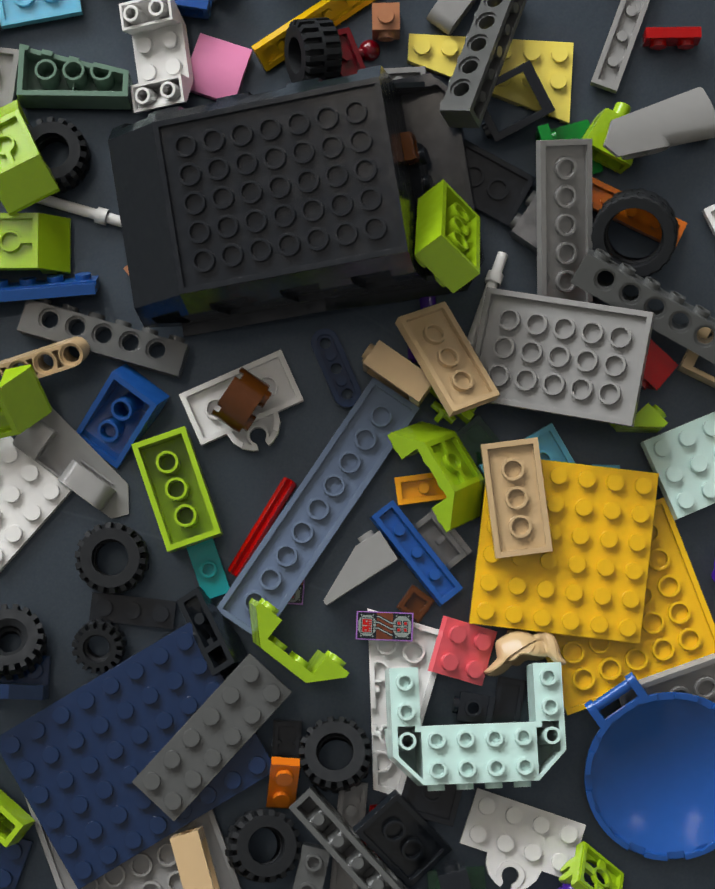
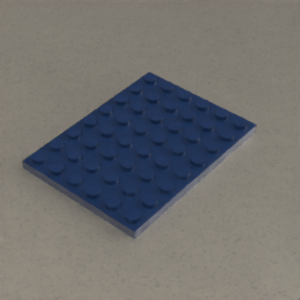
(90, 746)

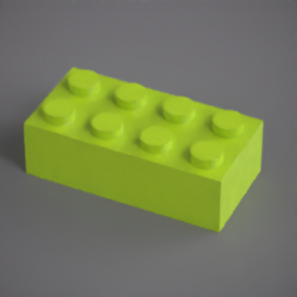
(447, 237)
(177, 489)

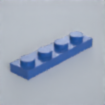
(416, 553)

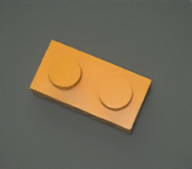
(417, 489)

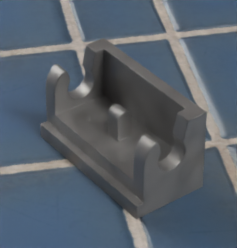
(447, 546)

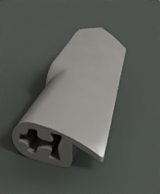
(662, 125)
(75, 464)

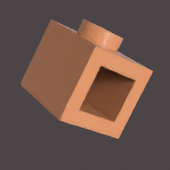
(386, 21)

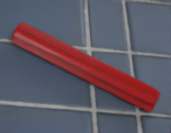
(262, 525)

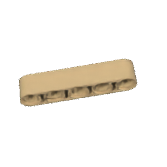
(58, 351)

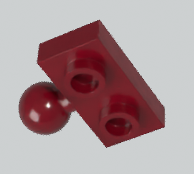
(352, 56)

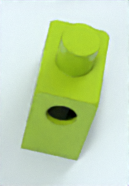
(598, 131)

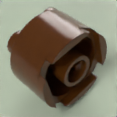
(241, 400)

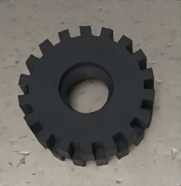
(32, 641)

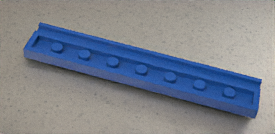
(53, 287)

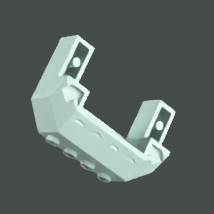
(476, 751)

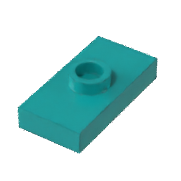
(208, 568)

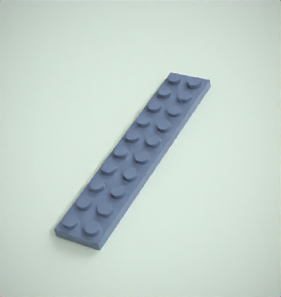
(320, 503)

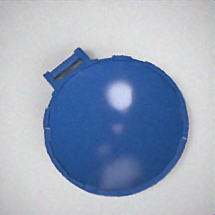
(654, 772)

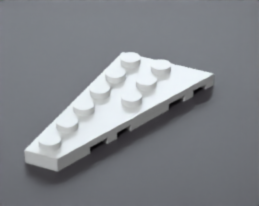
(396, 655)

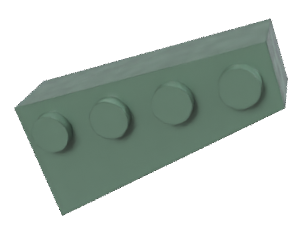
(69, 83)

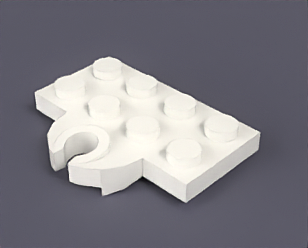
(204, 398)
(519, 838)

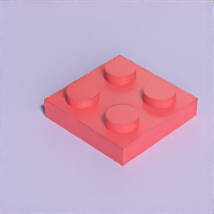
(462, 650)

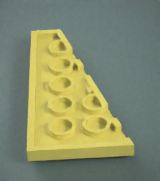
(550, 60)

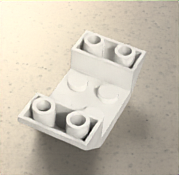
(159, 53)

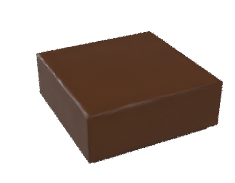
(410, 147)
(415, 602)

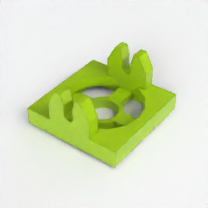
(574, 870)

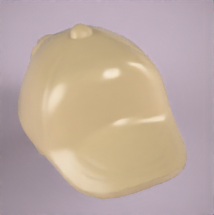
(521, 646)

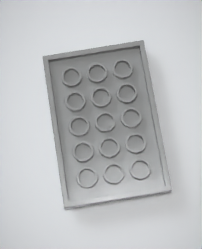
(564, 355)

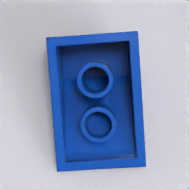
(121, 414)

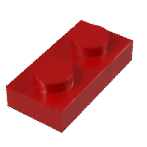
(661, 37)

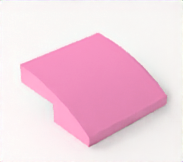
(218, 67)

